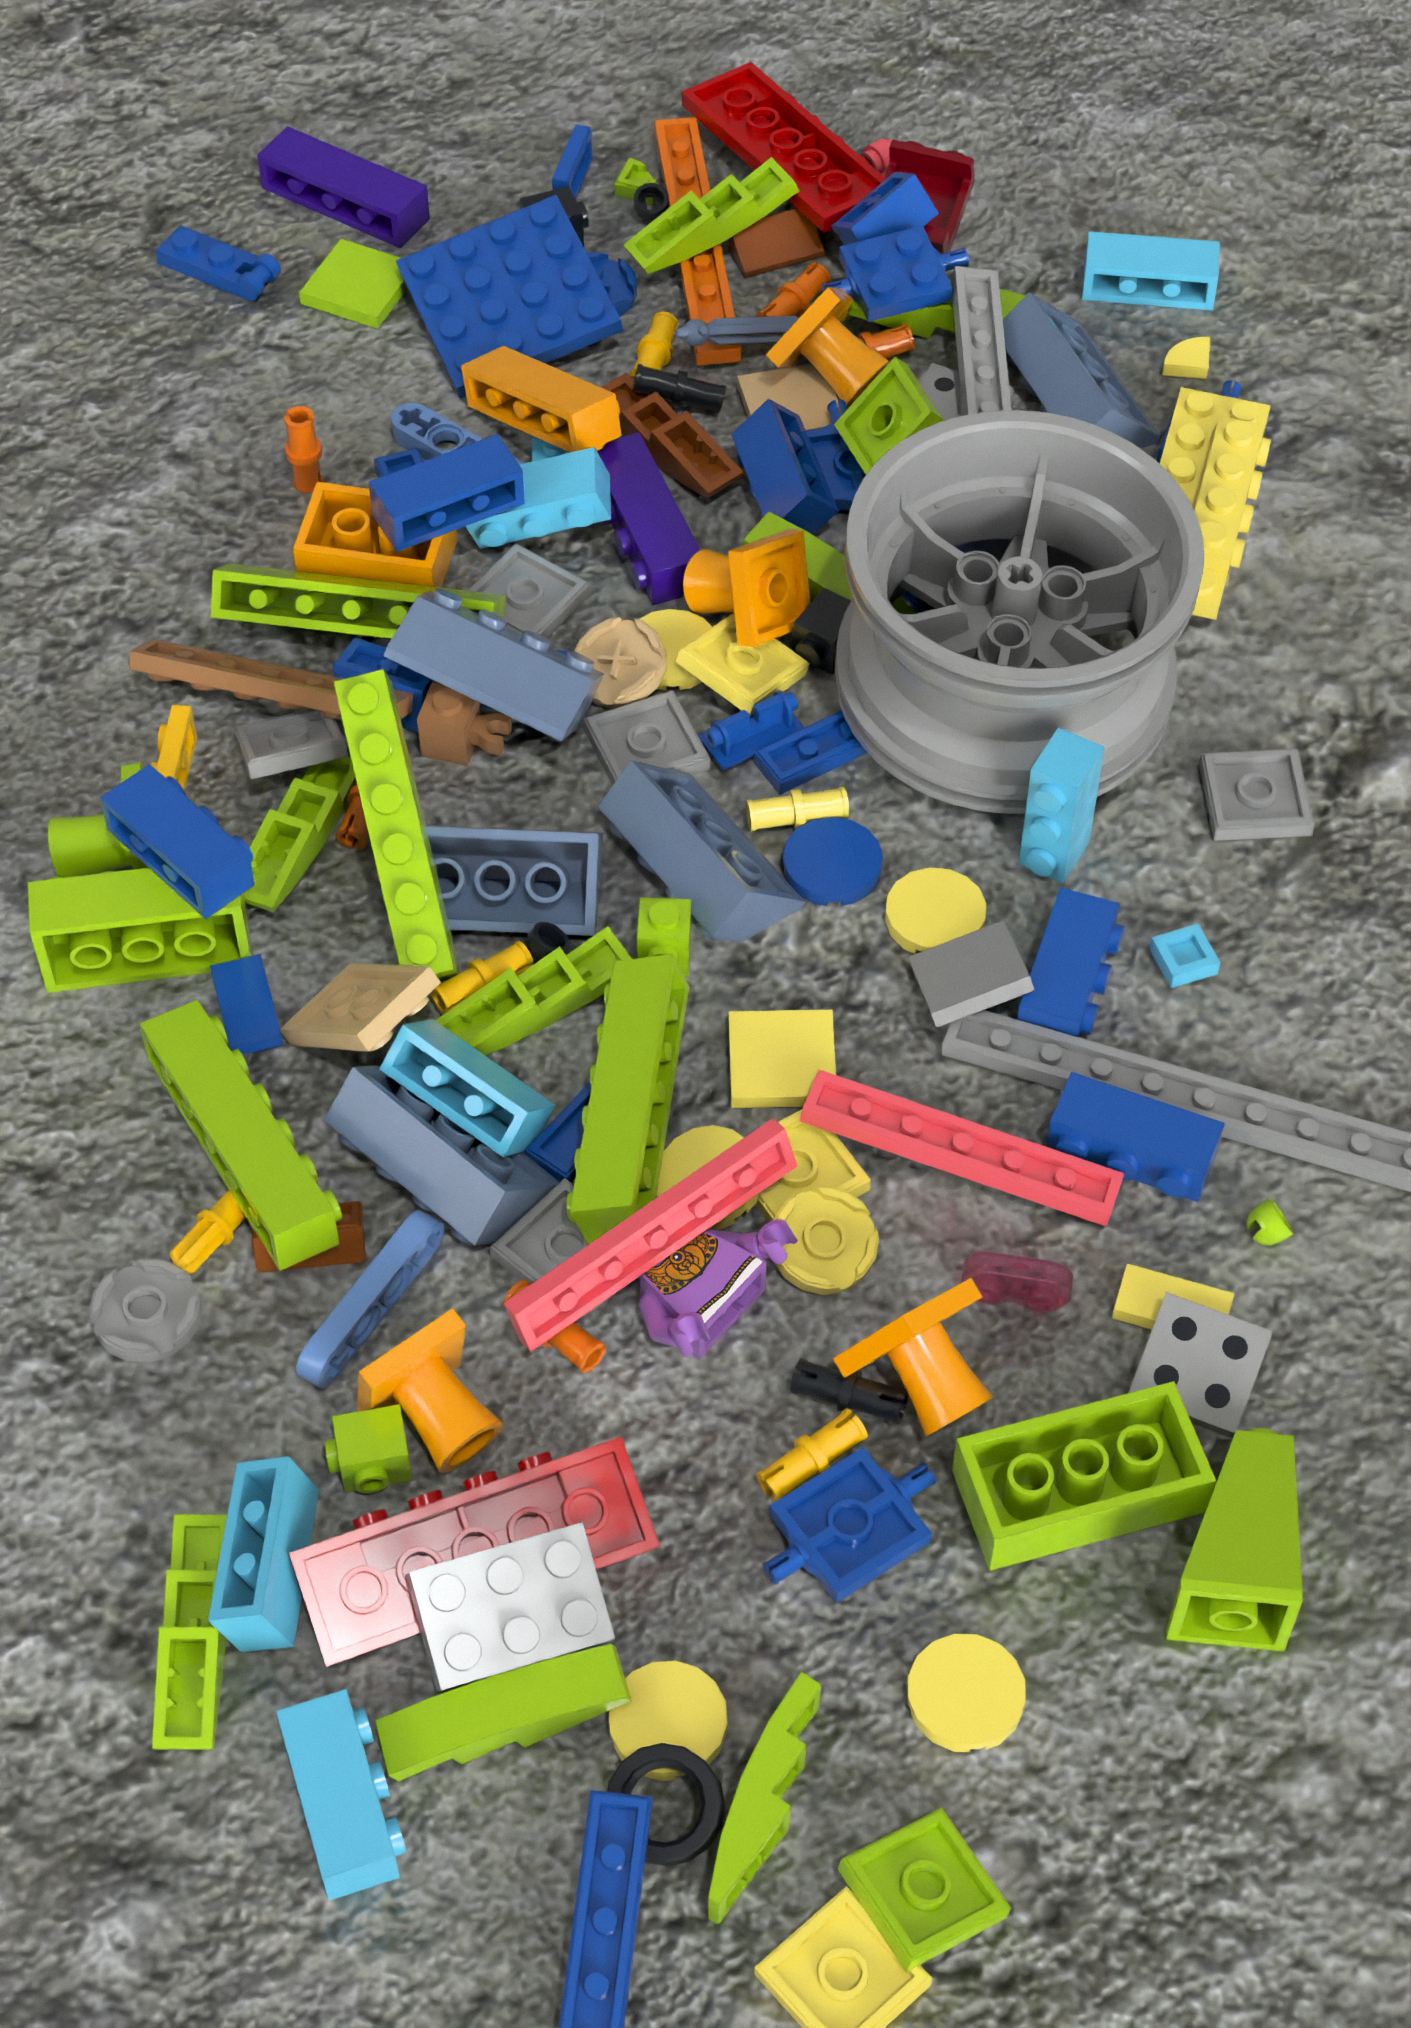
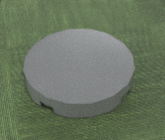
(145, 1310)

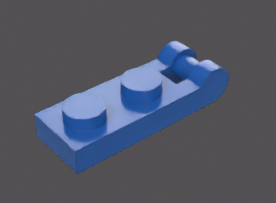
(217, 263)

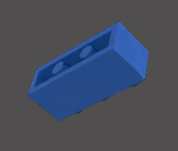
(784, 467)
(446, 492)
(178, 840)
(1072, 963)
(1135, 1136)

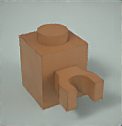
(453, 726)

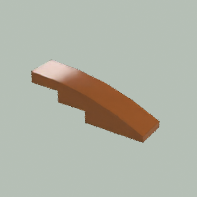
(674, 440)

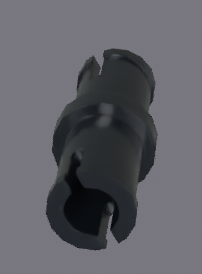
(679, 388)
(849, 1392)

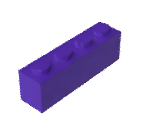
(344, 187)
(647, 520)

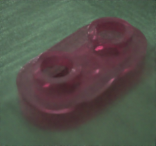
(1019, 1280)

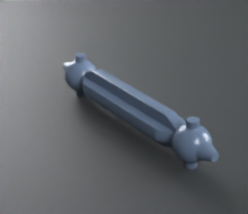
(736, 330)

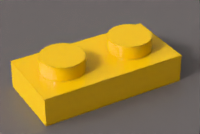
(177, 744)

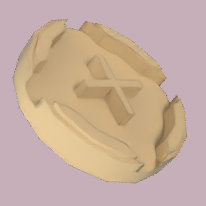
(629, 658)

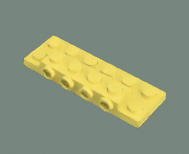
(1213, 459)

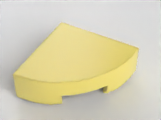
(1188, 359)

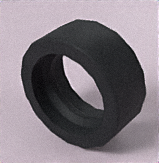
(710, 1791)

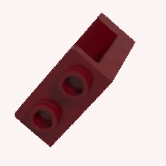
(945, 178)

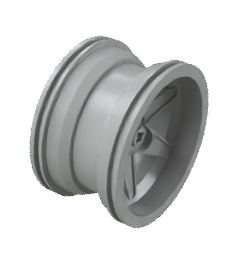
(1025, 548)

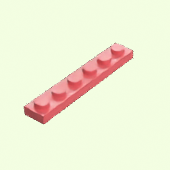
(962, 1147)
(650, 1235)

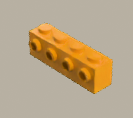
(541, 400)

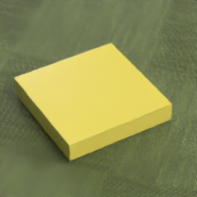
(741, 672)
(778, 1055)
(820, 1162)
(840, 1971)

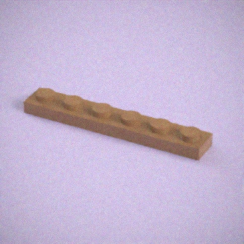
(244, 677)

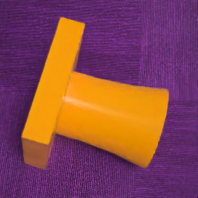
(830, 347)
(757, 582)
(926, 1359)
(437, 1403)

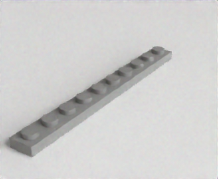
(1248, 1112)

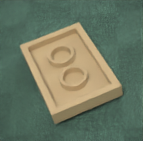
(361, 1007)

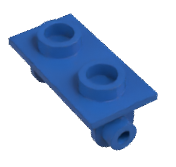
(741, 734)

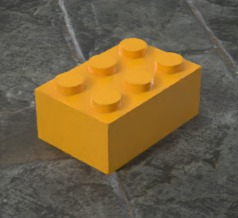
(347, 541)

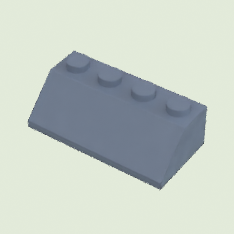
(1070, 371)
(495, 663)
(697, 852)
(518, 878)
(436, 1158)

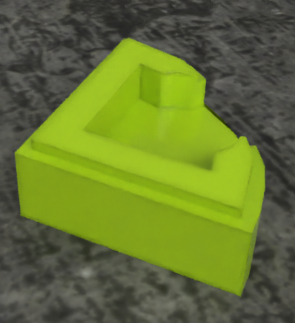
(631, 178)

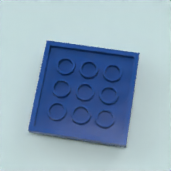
(510, 286)

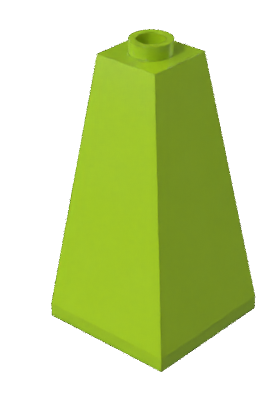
(1246, 1558)

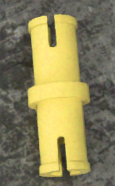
(796, 808)

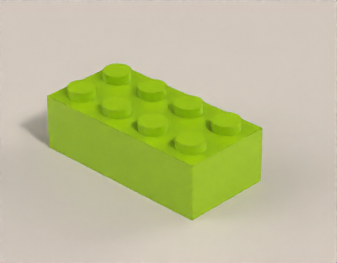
(127, 930)
(1082, 1475)

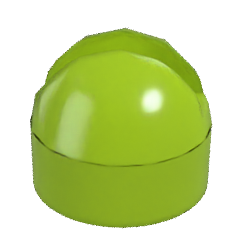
(1271, 1220)

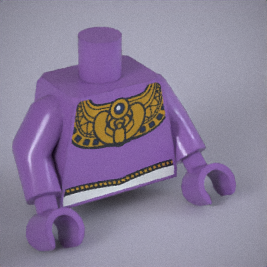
(709, 1285)

